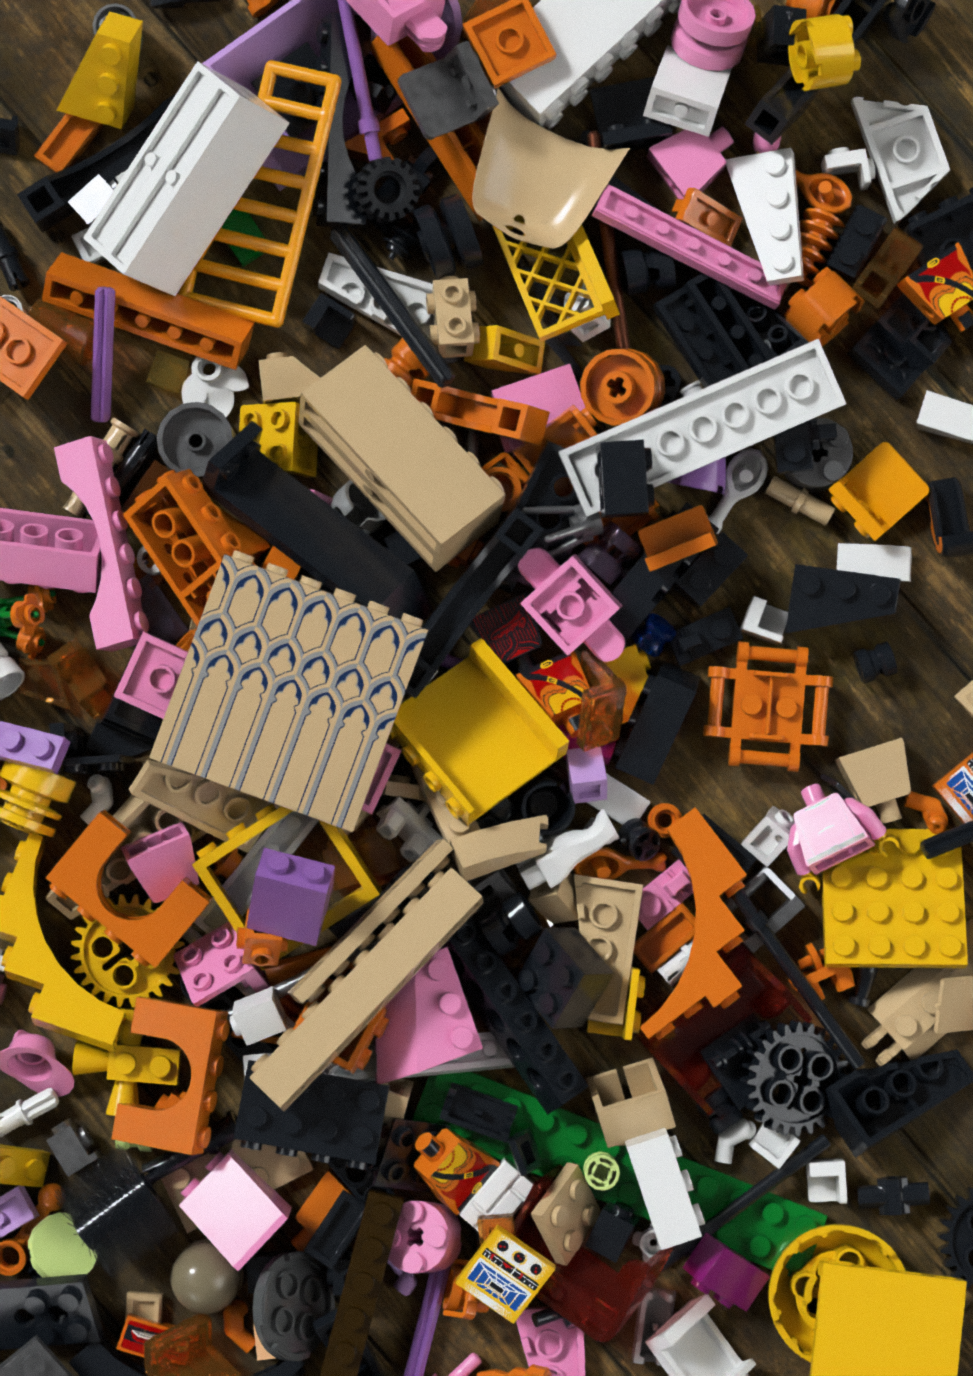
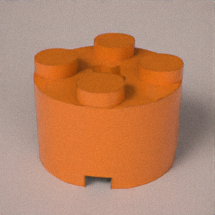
(824, 308)

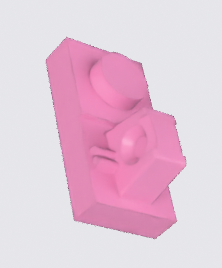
(664, 894)

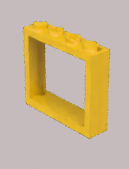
(267, 817)

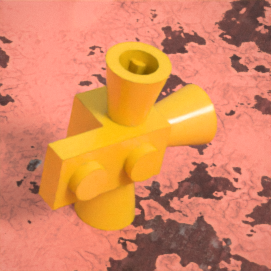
(128, 1064)

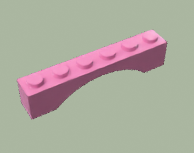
(118, 611)

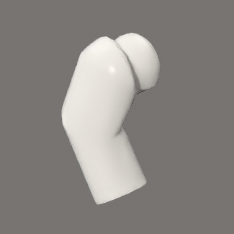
(101, 797)
(731, 1136)

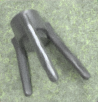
(580, 526)

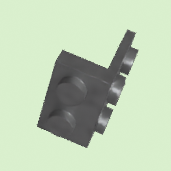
(449, 92)

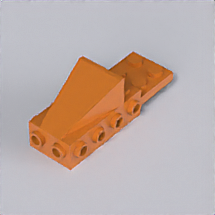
(188, 536)

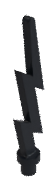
(558, 342)

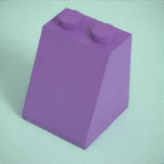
(290, 896)

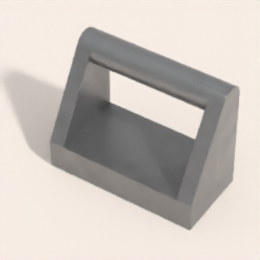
(779, 916)

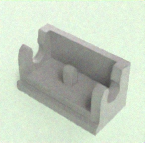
(651, 1315)

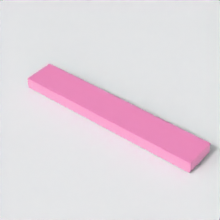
(687, 245)

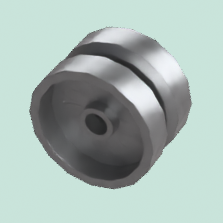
(183, 427)

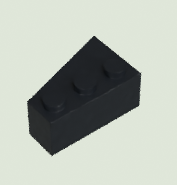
(838, 596)
(656, 721)

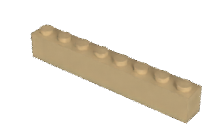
(366, 989)

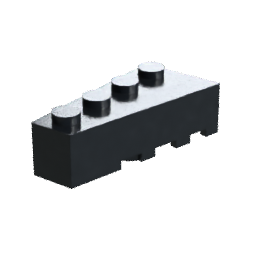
(643, 590)

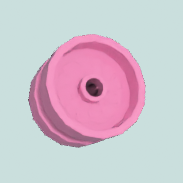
(712, 32)

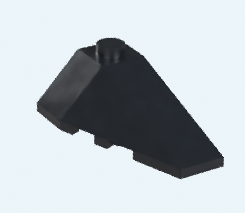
(885, 1099)

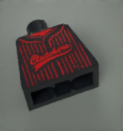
(509, 633)

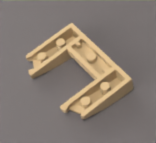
(486, 849)

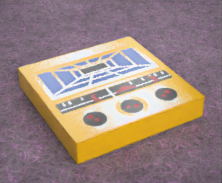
(505, 1274)

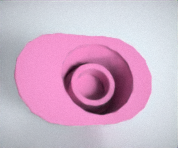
(34, 1063)

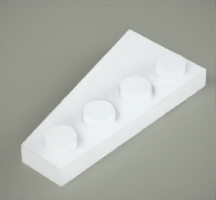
(770, 206)
(342, 283)

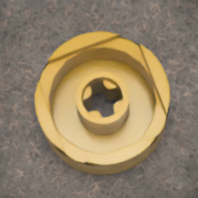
(823, 51)

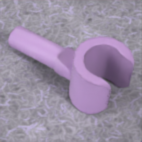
(405, 1283)

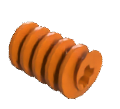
(814, 233)

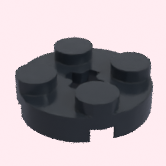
(907, 18)

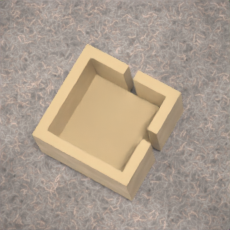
(632, 1117)

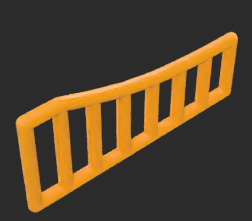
(298, 217)

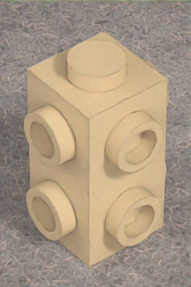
(452, 309)

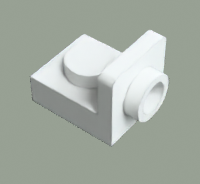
(769, 836)

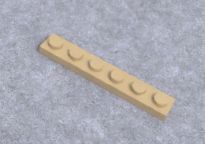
(361, 934)

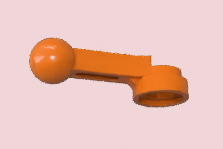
(46, 1204)

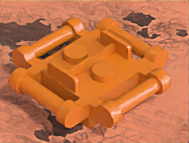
(767, 706)

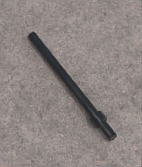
(757, 922)
(751, 1196)

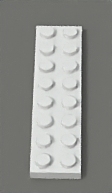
(716, 420)

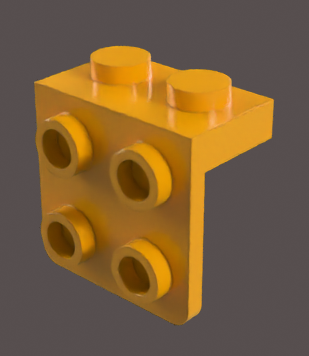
(879, 491)

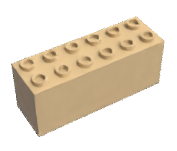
(401, 457)

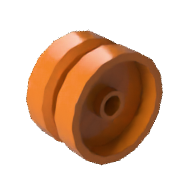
(602, 383)

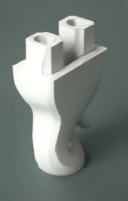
(566, 850)

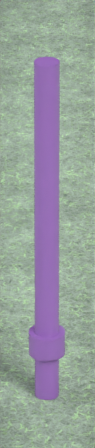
(368, 123)

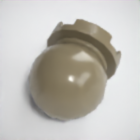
(204, 1278)

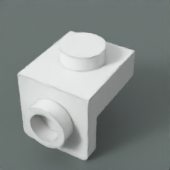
(843, 161)

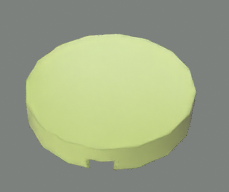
(57, 1249)

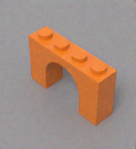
(80, 879)
(201, 1037)

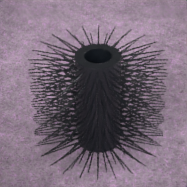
(114, 1212)

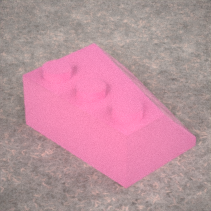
(426, 1023)

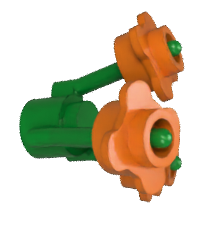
(26, 615)

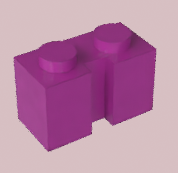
(725, 1272)

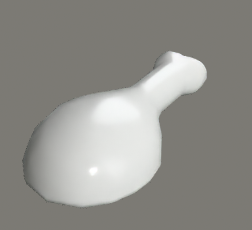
(743, 478)

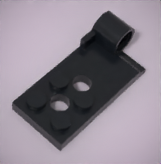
(540, 492)
(38, 1297)

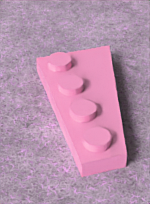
(552, 1345)

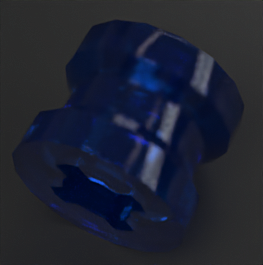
(654, 634)

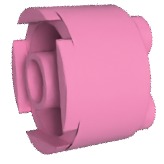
(440, 1238)

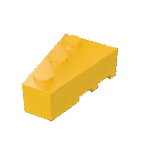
(107, 75)

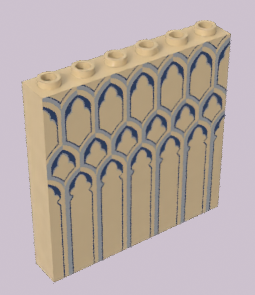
(289, 691)

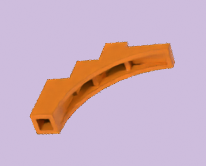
(706, 974)

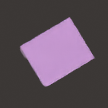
(586, 775)

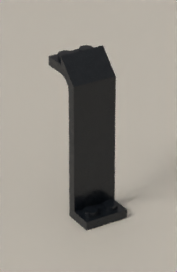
(309, 528)

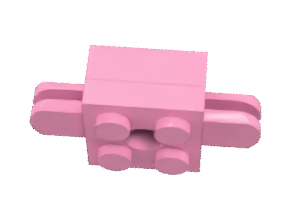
(404, 18)
(571, 604)

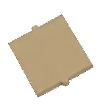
(954, 1005)

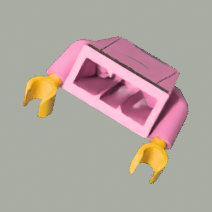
(831, 832)

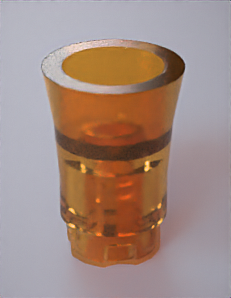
(69, 326)

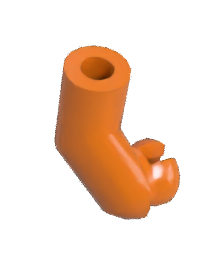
(931, 810)

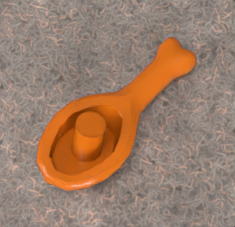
(824, 192)
(611, 864)

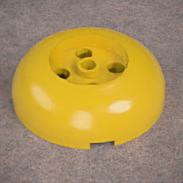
(790, 1295)

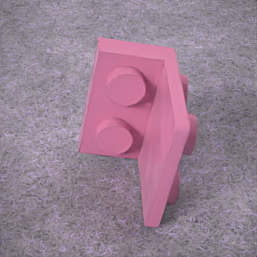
(216, 965)

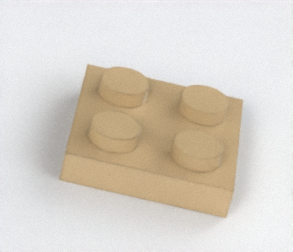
(566, 1213)

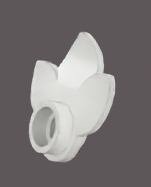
(215, 388)

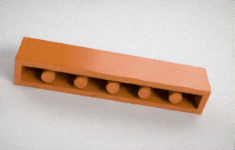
(150, 312)

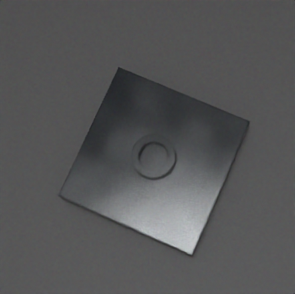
(294, 89)

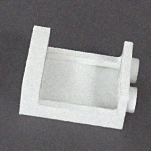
(685, 94)
(694, 1345)

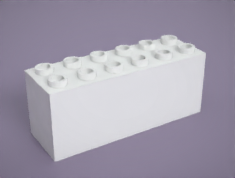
(587, 43)
(185, 180)

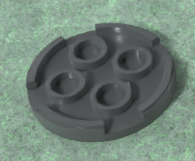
(287, 1301)

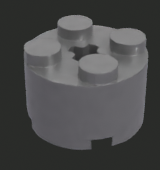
(831, 467)

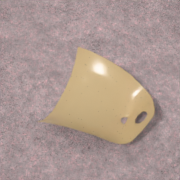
(538, 177)

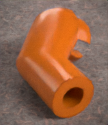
(234, 1325)

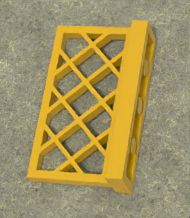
(590, 275)

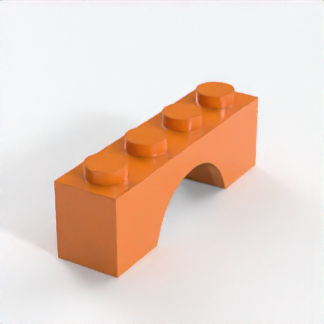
(482, 412)

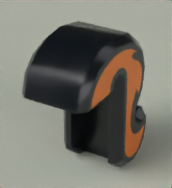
(949, 518)

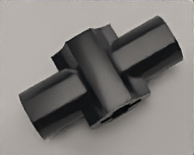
(893, 1195)

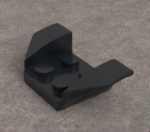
(124, 728)

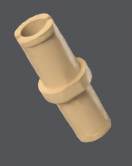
(800, 500)

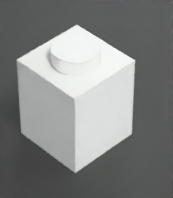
(258, 1016)

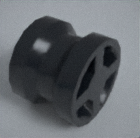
(639, 839)

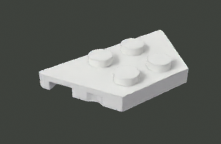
(904, 151)

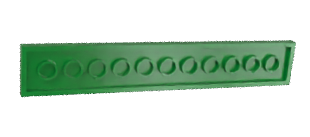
(565, 1137)

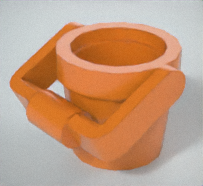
(511, 478)
(458, 1299)

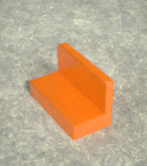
(677, 537)

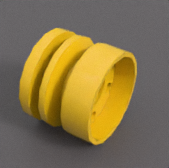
(31, 796)

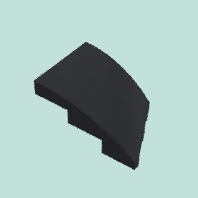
(900, 346)

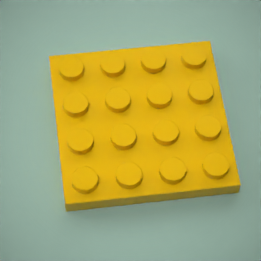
(895, 907)

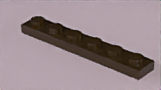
(362, 1284)

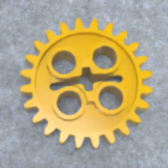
(145, 978)

